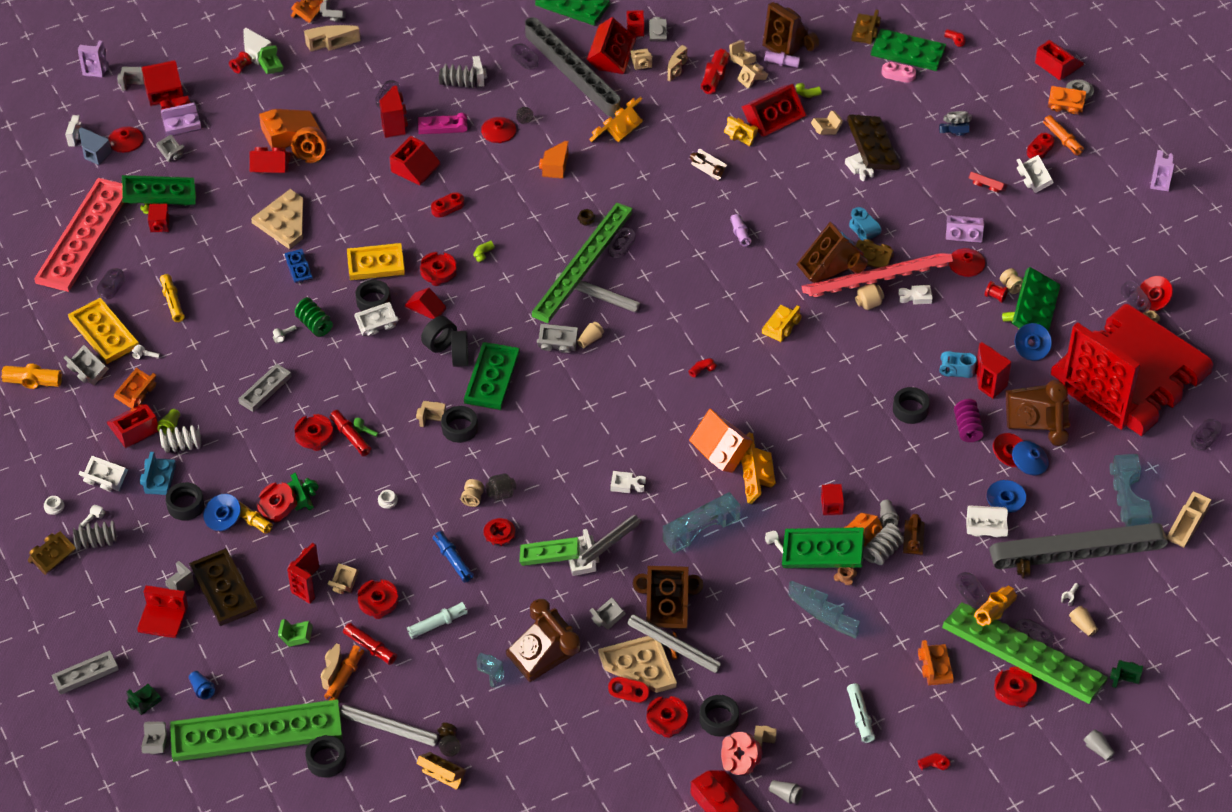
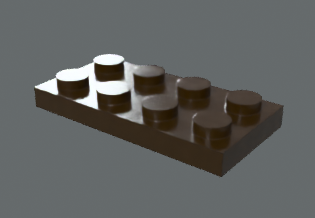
(873, 142)
(223, 587)

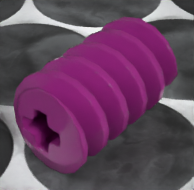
(968, 420)

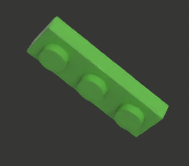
(549, 551)

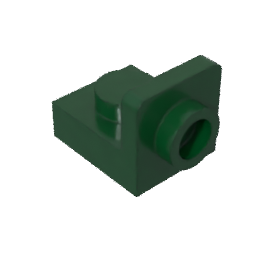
(143, 699)

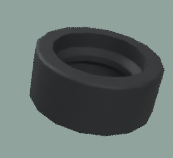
(369, 287)
(431, 331)
(459, 345)
(915, 394)
(462, 435)
(189, 512)
(719, 729)
(324, 742)

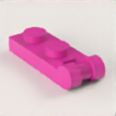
(442, 124)

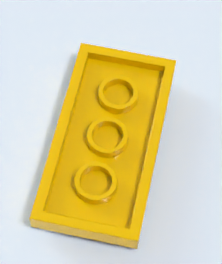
(103, 330)

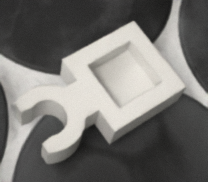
(480, 73)
(72, 131)
(857, 165)
(919, 294)
(625, 482)

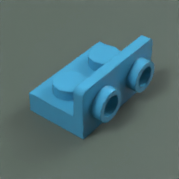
(157, 475)

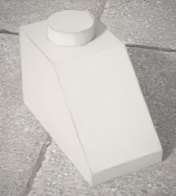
(253, 44)

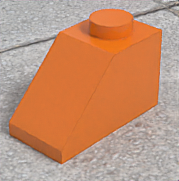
(555, 161)

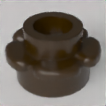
(586, 217)
(1023, 568)
(447, 729)

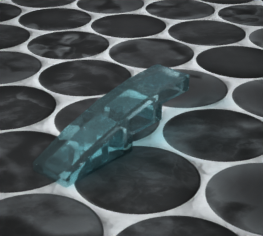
(817, 605)

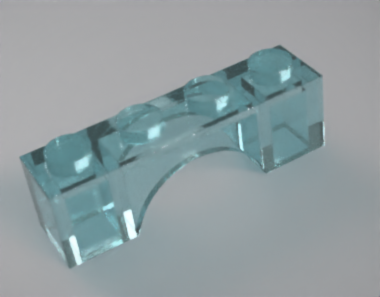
(1133, 508)
(683, 530)

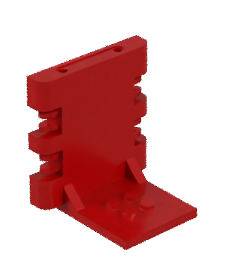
(1129, 369)

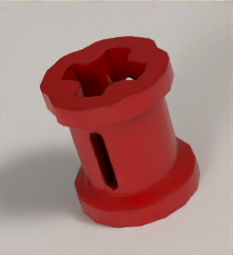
(240, 62)
(996, 291)

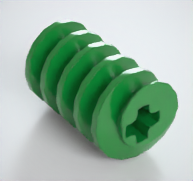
(313, 317)

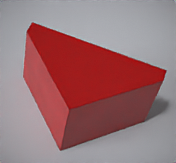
(426, 303)

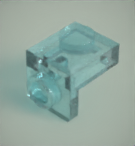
(491, 666)

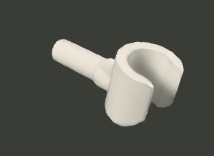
(279, 334)
(139, 350)
(95, 511)
(772, 537)
(1070, 595)

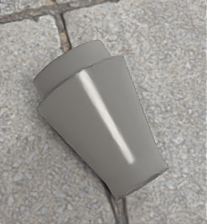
(888, 513)
(1098, 743)
(787, 791)

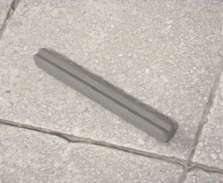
(606, 295)
(609, 540)
(674, 643)
(389, 725)

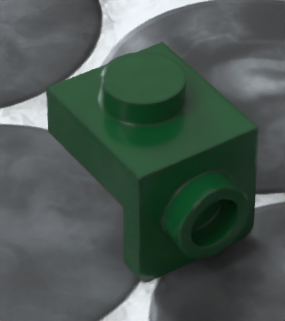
(1126, 671)

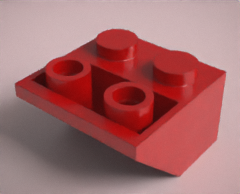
(1057, 60)
(162, 82)
(393, 113)
(269, 161)
(414, 161)
(991, 370)
(134, 425)

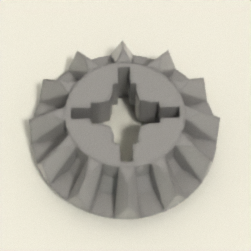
(1081, 84)
(957, 117)

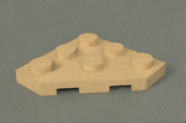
(283, 219)
(639, 661)

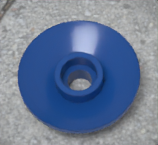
(1038, 335)
(1030, 458)
(1007, 495)
(217, 508)

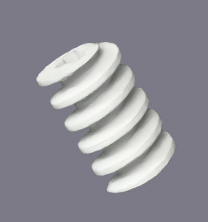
(180, 439)

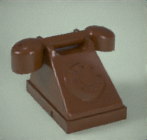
(786, 31)
(830, 255)
(1040, 408)
(667, 594)
(544, 643)

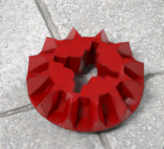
(500, 525)

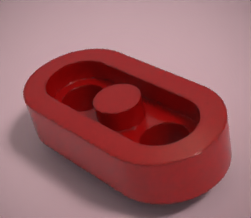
(1040, 145)
(447, 204)
(629, 689)

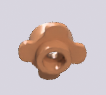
(849, 571)

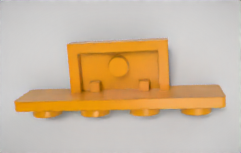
(624, 122)
(757, 471)

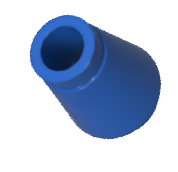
(202, 686)

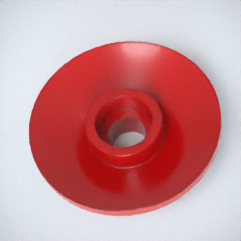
(498, 129)
(125, 139)
(967, 262)
(1154, 286)
(1003, 447)

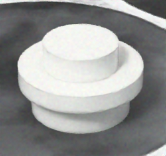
(387, 499)
(53, 505)

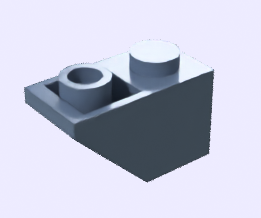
(94, 146)

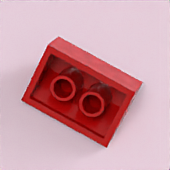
(611, 47)
(774, 110)
(719, 793)

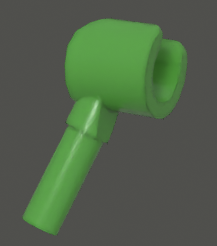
(359, 427)

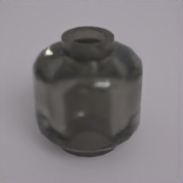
(500, 487)

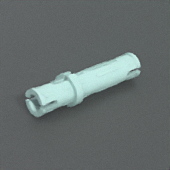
(437, 620)
(865, 731)

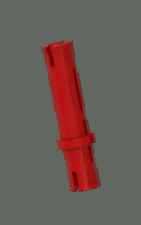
(346, 427)
(375, 647)

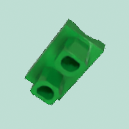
(303, 490)

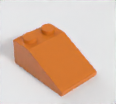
(282, 124)
(720, 441)

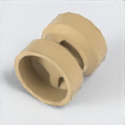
(1011, 280)
(473, 490)

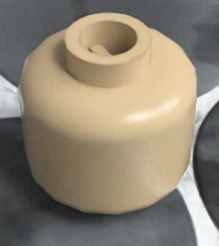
(869, 296)

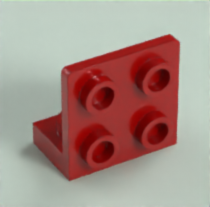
(301, 573)
(163, 611)

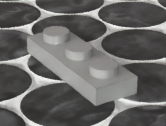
(265, 387)
(85, 672)

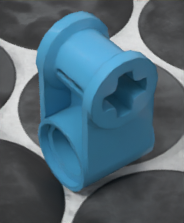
(864, 224)
(959, 364)

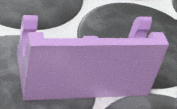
(1162, 172)

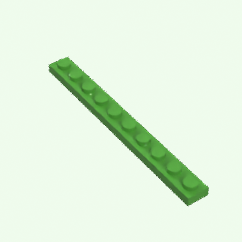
(581, 263)

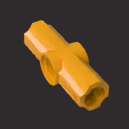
(31, 376)
(995, 605)

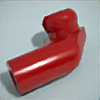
(700, 365)

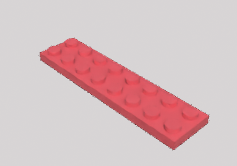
(81, 236)
(870, 276)

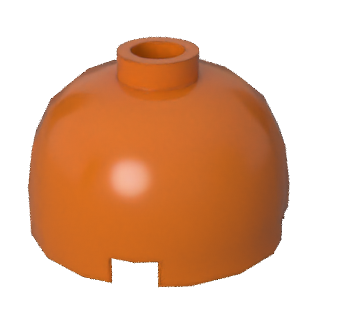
(309, 144)

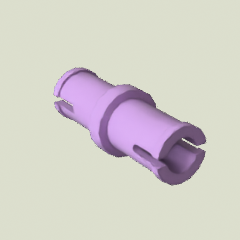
(782, 59)
(740, 230)

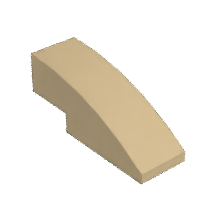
(331, 37)
(1189, 519)

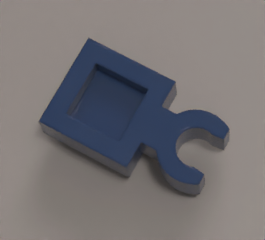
(959, 129)

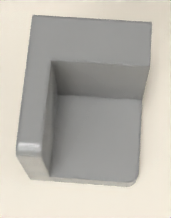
(181, 580)

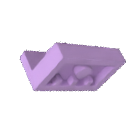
(93, 60)
(180, 119)
(964, 228)

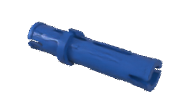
(448, 551)

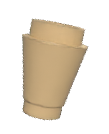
(590, 334)
(1082, 619)

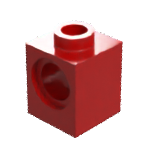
(635, 23)
(158, 218)
(832, 499)

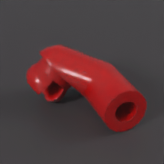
(957, 37)
(935, 760)

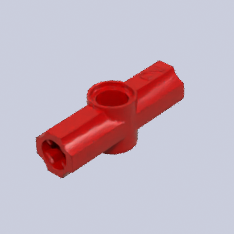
(715, 71)

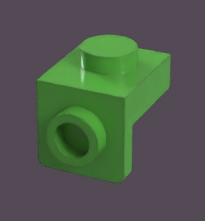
(269, 60)
(296, 633)

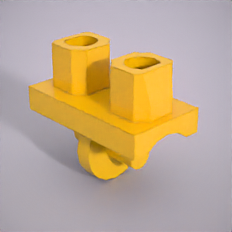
(740, 131)

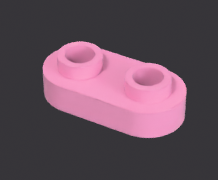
(898, 72)

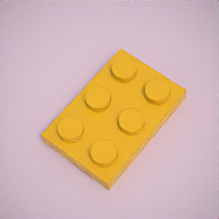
(375, 261)

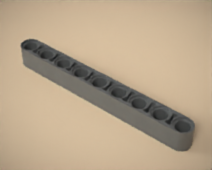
(572, 66)
(1079, 545)

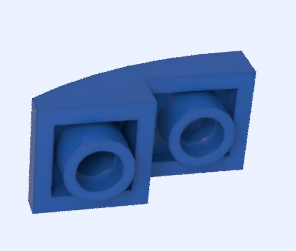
(298, 265)

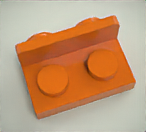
(306, 9)
(1066, 99)
(936, 664)

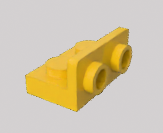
(782, 322)

